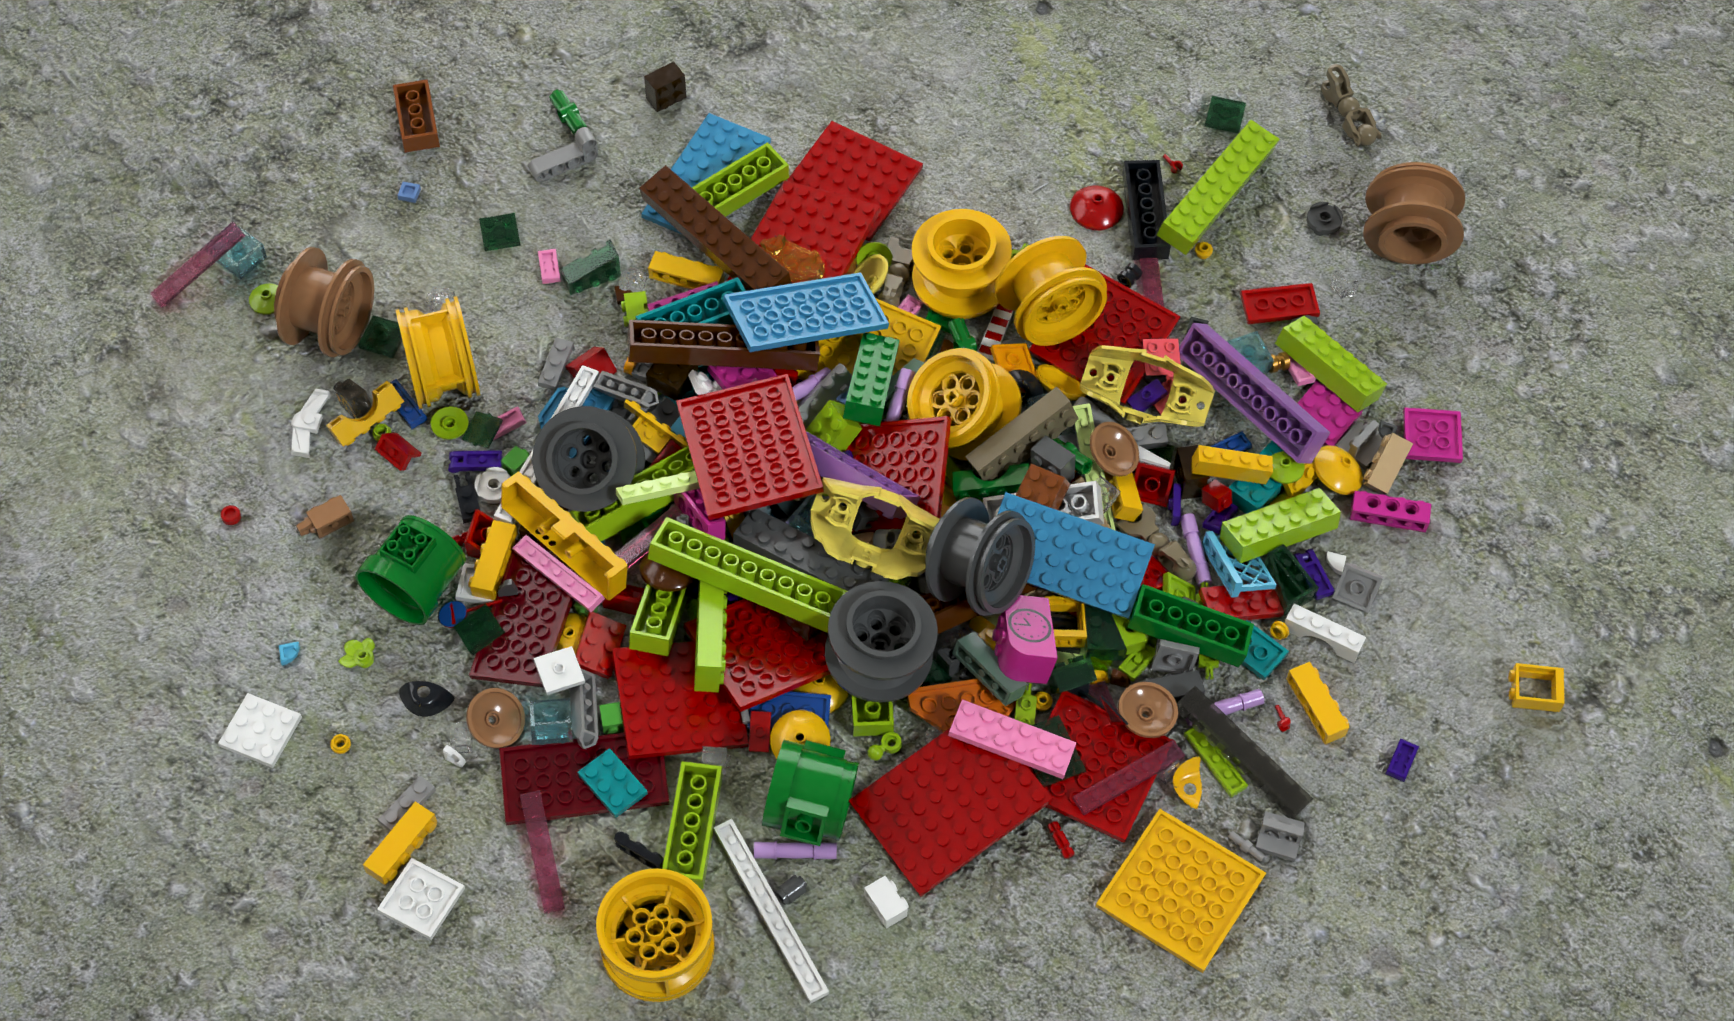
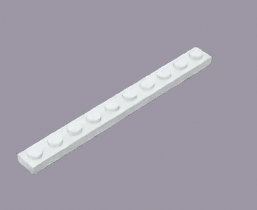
(574, 397)
(771, 911)

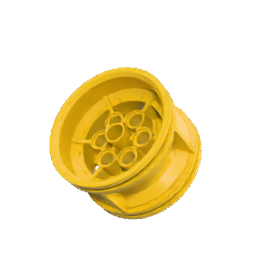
(438, 352)
(624, 905)

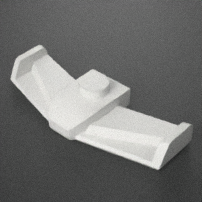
(307, 422)

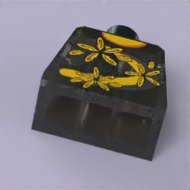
(348, 394)

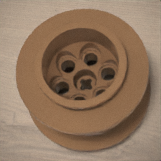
(1414, 213)
(324, 302)

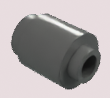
(791, 889)

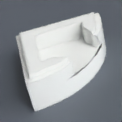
(1336, 561)
(453, 756)

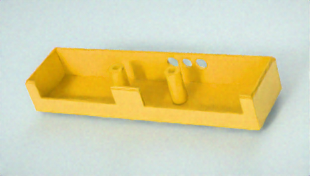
(573, 542)

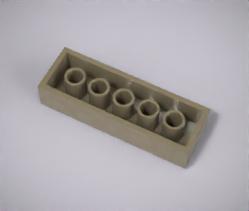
(1014, 441)

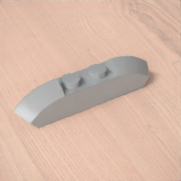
(626, 389)
(585, 711)

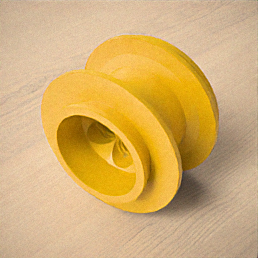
(959, 262)
(1051, 291)
(952, 385)

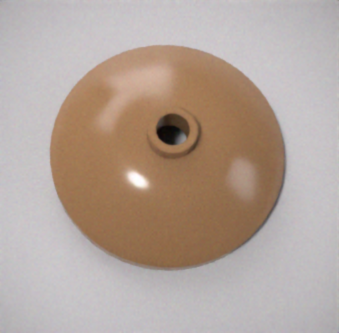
(1114, 449)
(1150, 700)
(506, 713)

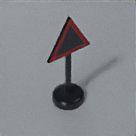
(1113, 716)

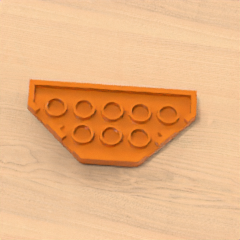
(941, 702)

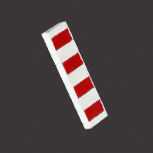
(995, 331)

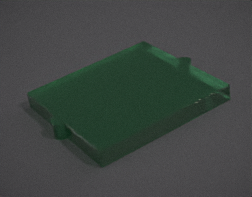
(482, 429)

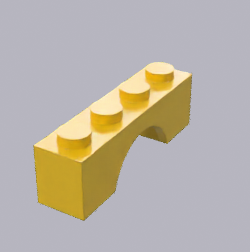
(384, 401)

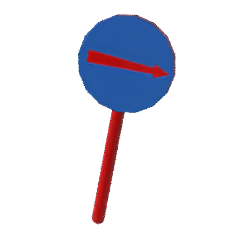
(455, 612)

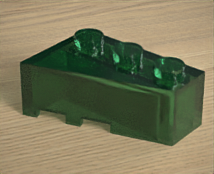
(592, 270)
(1292, 581)
(1102, 636)

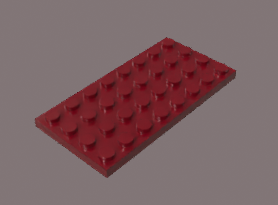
(531, 626)
(554, 772)

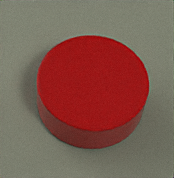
(230, 515)

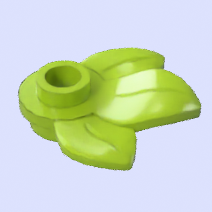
(358, 653)

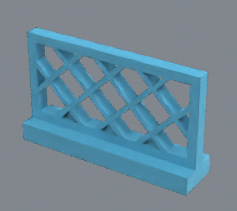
(1229, 575)

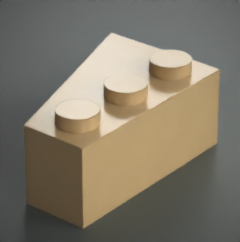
(1387, 463)

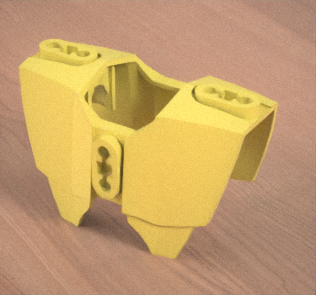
(1117, 362)
(834, 523)

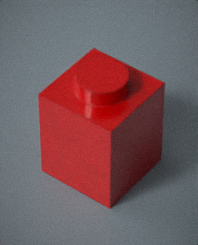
(1216, 496)

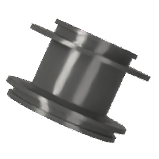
(567, 431)
(979, 557)
(883, 664)

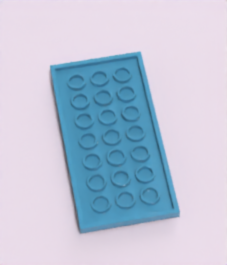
(709, 151)
(805, 312)
(1083, 558)

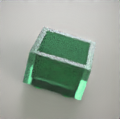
(1071, 675)

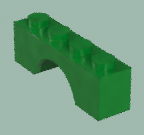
(968, 485)

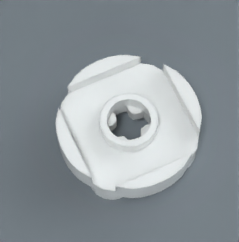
(487, 478)

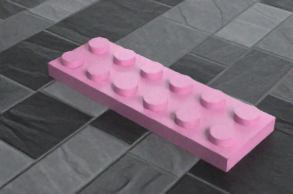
(1012, 739)

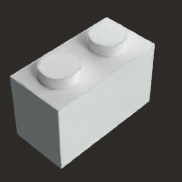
(886, 901)

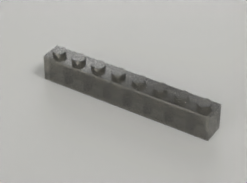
(1244, 753)

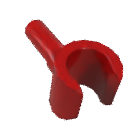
(1173, 164)
(1284, 723)

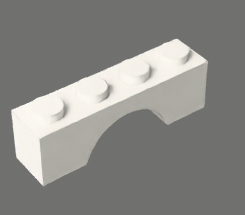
(1343, 640)

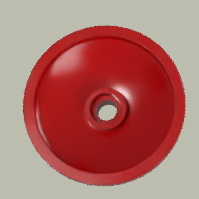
(1093, 213)

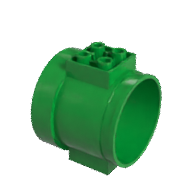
(411, 569)
(809, 792)

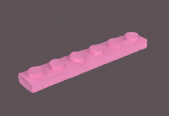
(558, 573)

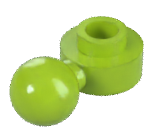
(875, 752)

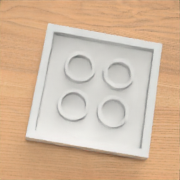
(260, 730)
(421, 899)

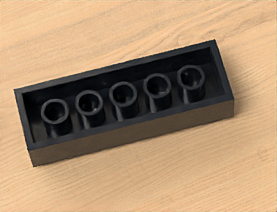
(1145, 208)

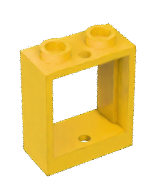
(1069, 638)
(1554, 674)

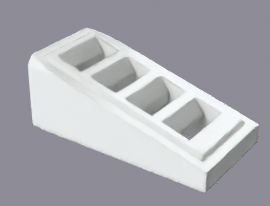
(1150, 458)

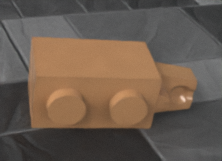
(326, 518)

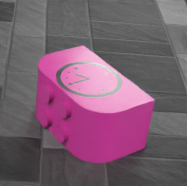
(1026, 640)

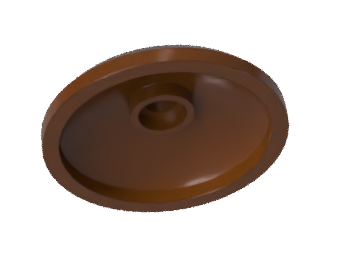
(663, 577)

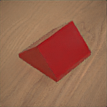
(595, 358)
(1154, 483)
(477, 533)
(626, 601)

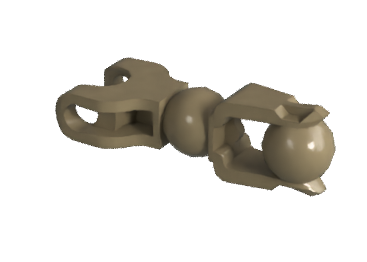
(1341, 96)
(897, 273)
(1169, 552)

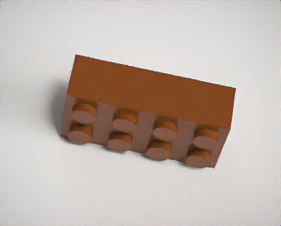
(416, 116)
(1043, 487)

